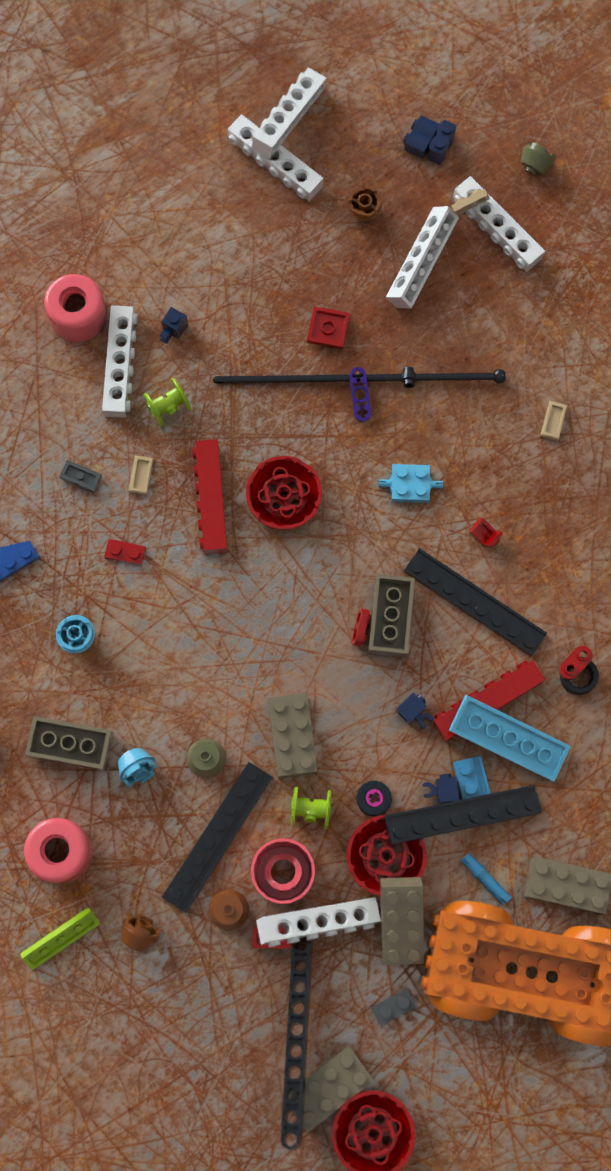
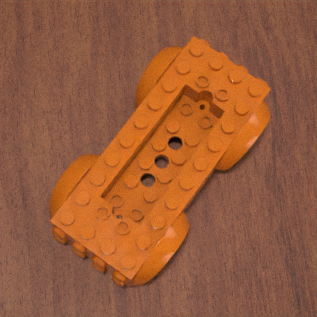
(471, 981)

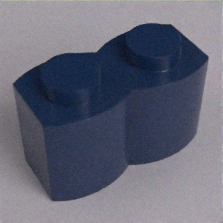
(420, 137)
(442, 142)

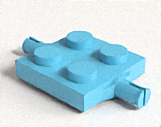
(410, 483)

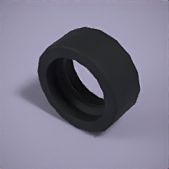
(582, 690)

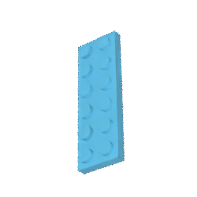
(509, 738)

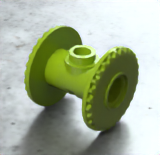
(169, 404)
(311, 810)

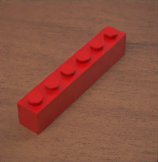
(211, 497)
(495, 694)

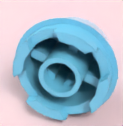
(75, 634)
(136, 766)

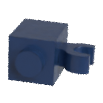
(173, 325)
(412, 710)
(445, 789)

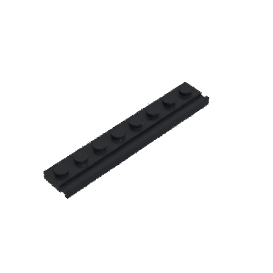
(475, 602)
(462, 814)
(217, 837)

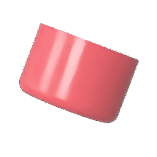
(75, 325)
(283, 850)
(78, 857)

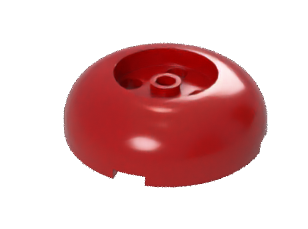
(279, 472)
(361, 852)
(396, 1124)

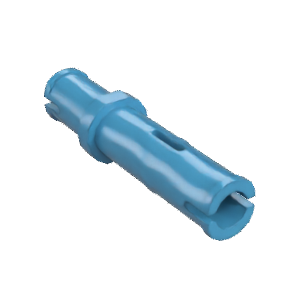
(485, 878)

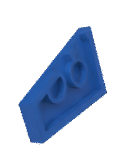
(16, 558)

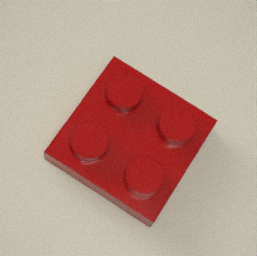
(328, 327)

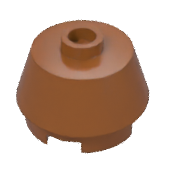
(364, 203)
(228, 909)
(139, 932)

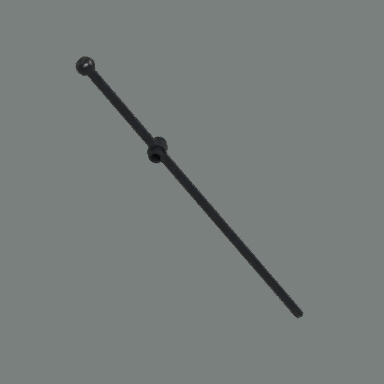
(407, 377)

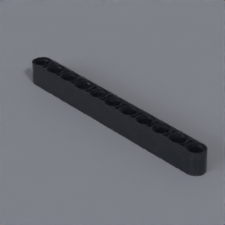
(296, 1040)

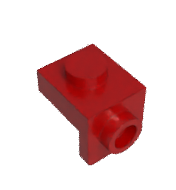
(485, 533)

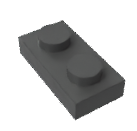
(80, 476)
(394, 1007)

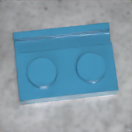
(471, 777)

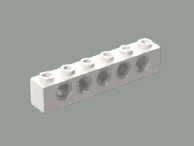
(288, 113)
(299, 170)
(509, 227)
(422, 257)
(119, 316)
(366, 909)

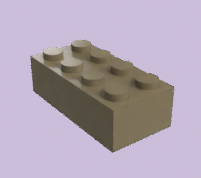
(391, 616)
(292, 735)
(69, 743)
(567, 885)
(402, 921)
(331, 1086)

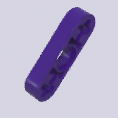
(365, 388)

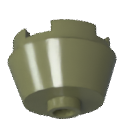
(536, 159)
(206, 757)

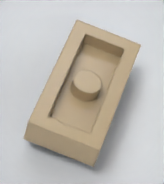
(464, 204)

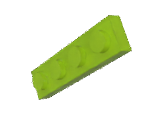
(60, 938)

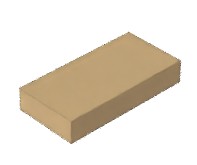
(553, 421)
(141, 475)

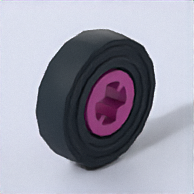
(371, 788)

